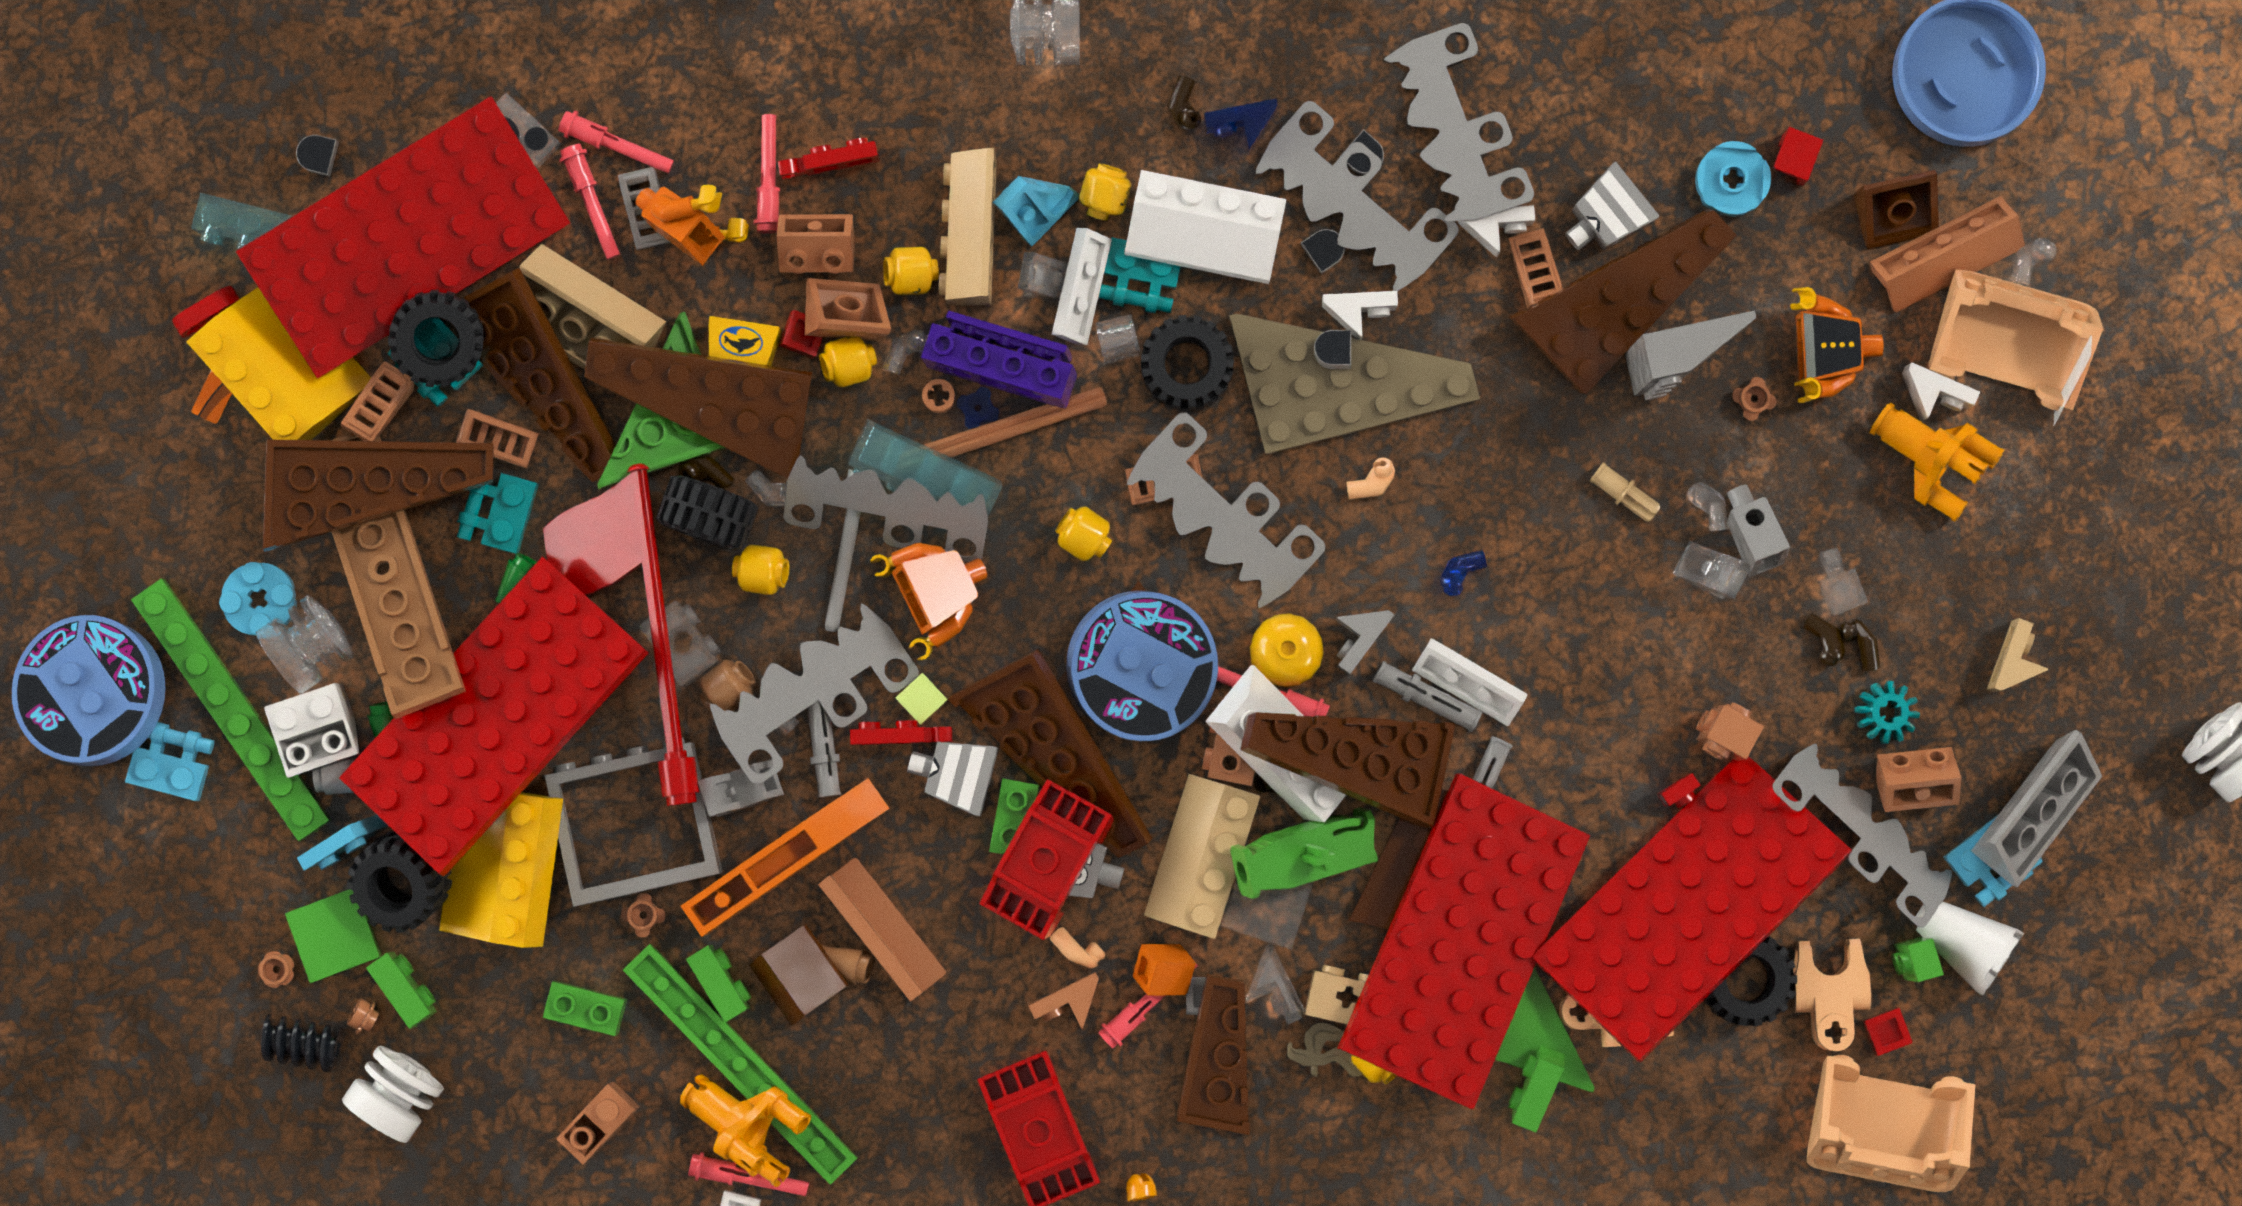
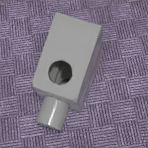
(1759, 545)

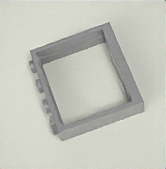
(602, 765)

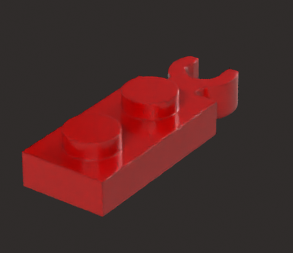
(826, 159)
(905, 733)

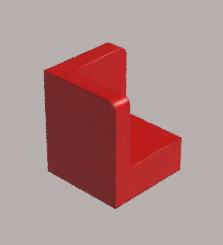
(1797, 154)

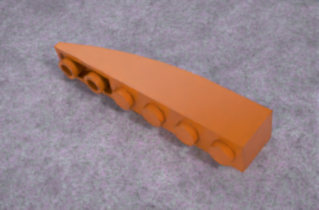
(784, 857)

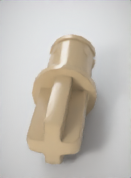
(1625, 492)

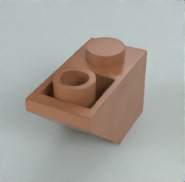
(598, 1122)

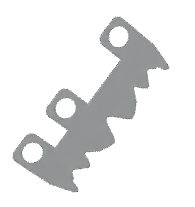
(1458, 142)
(1335, 190)
(907, 506)
(1234, 530)
(824, 676)
(1883, 839)

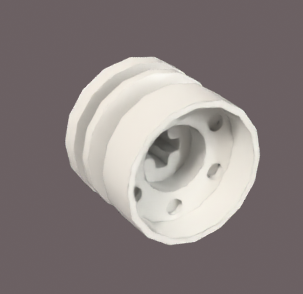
(2220, 747)
(395, 1090)

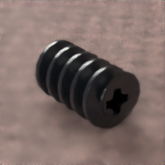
(300, 1044)

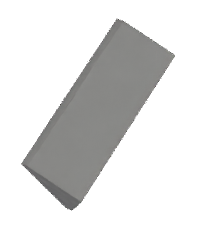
(2039, 809)

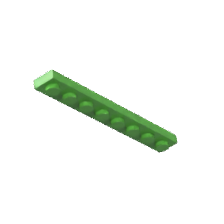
(229, 708)
(734, 1057)

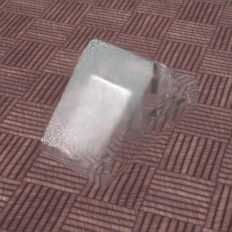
(1042, 276)
(1711, 571)
(1273, 978)

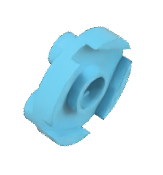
(1748, 164)
(253, 578)

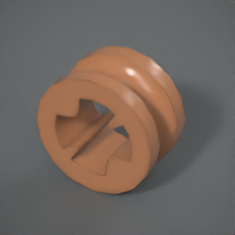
(930, 403)

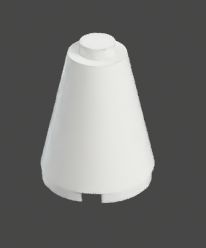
(1970, 943)

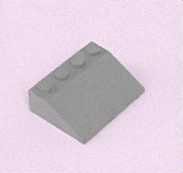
(1669, 355)

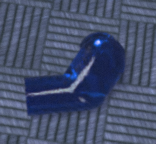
(1457, 570)

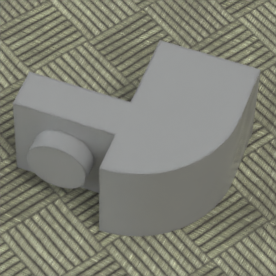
(735, 792)

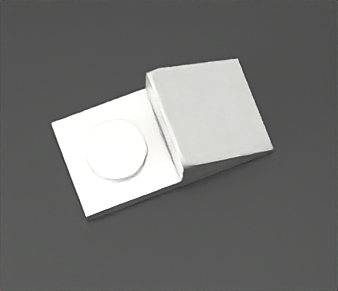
(1487, 228)
(1348, 307)
(1927, 386)

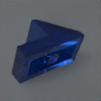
(1251, 117)

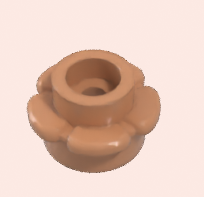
(266, 967)
(363, 1016)

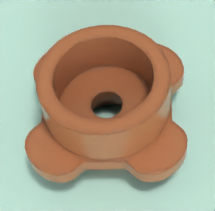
(1758, 389)
(632, 915)

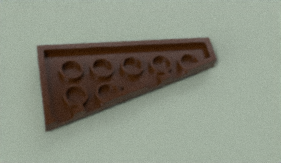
(1613, 306)
(536, 371)
(728, 401)
(338, 484)
(1048, 740)
(1369, 759)

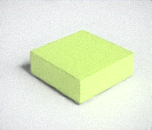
(921, 698)

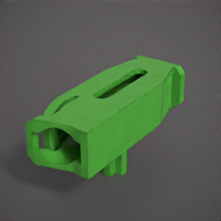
(1305, 853)

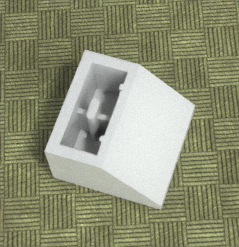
(313, 729)

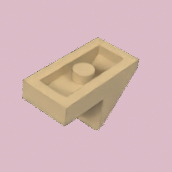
(2009, 666)

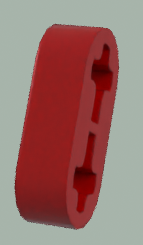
(196, 316)

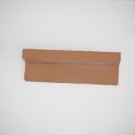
(1962, 244)
(882, 929)

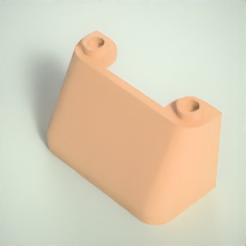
(2014, 335)
(1891, 1128)

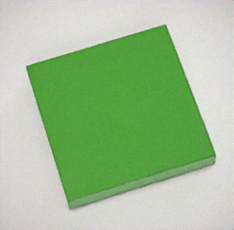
(332, 936)

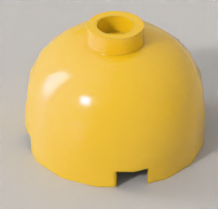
(1286, 650)

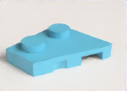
(1034, 206)
(347, 839)

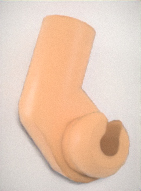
(1375, 483)
(1074, 952)

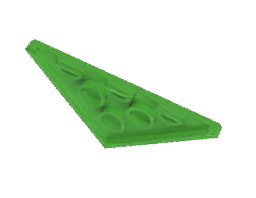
(653, 438)
(1539, 1024)

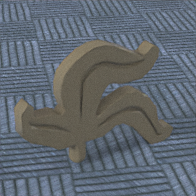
(1314, 1042)

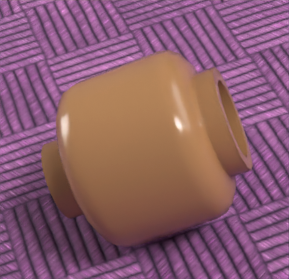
(725, 683)

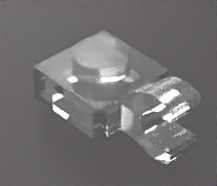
(1842, 588)

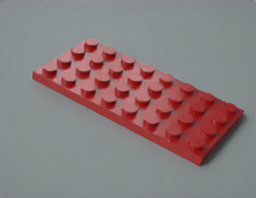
(403, 228)
(529, 687)
(1690, 906)
(1464, 941)

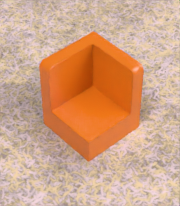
(1164, 969)

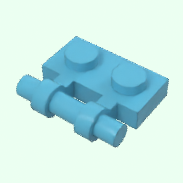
(168, 773)
(1971, 868)

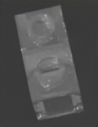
(700, 657)

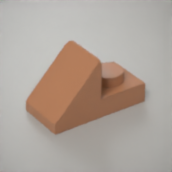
(1077, 994)

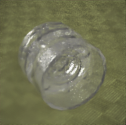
(1046, 27)
(305, 644)

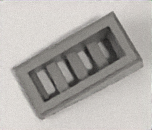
(625, 181)

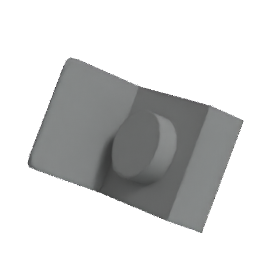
(1367, 629)

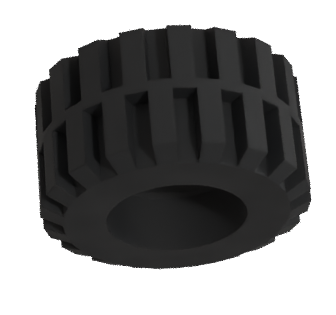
(1187, 331)
(436, 370)
(707, 513)
(381, 899)
(1773, 998)

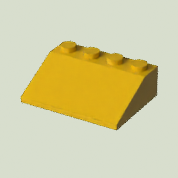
(269, 374)
(507, 876)

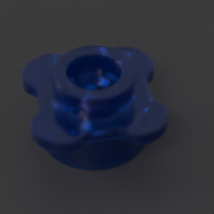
(982, 398)

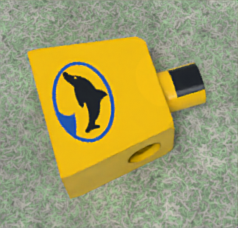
(743, 340)

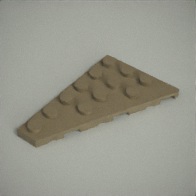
(1307, 403)

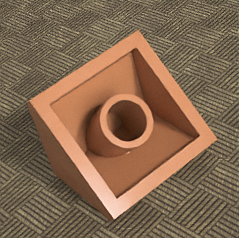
(845, 310)

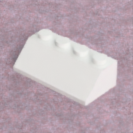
(1205, 227)
(1257, 694)

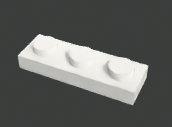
(1081, 286)
(1469, 682)

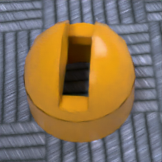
(1140, 1187)

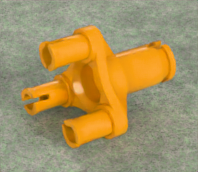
(1935, 452)
(745, 1124)

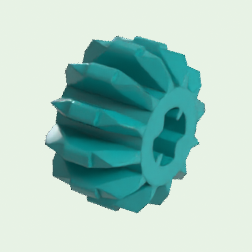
(1894, 724)

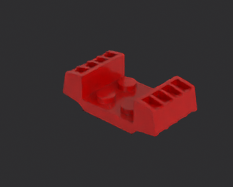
(1045, 859)
(1038, 1130)

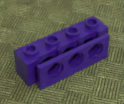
(999, 366)

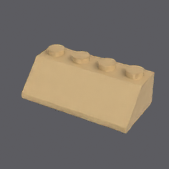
(970, 228)
(585, 306)
(1197, 859)

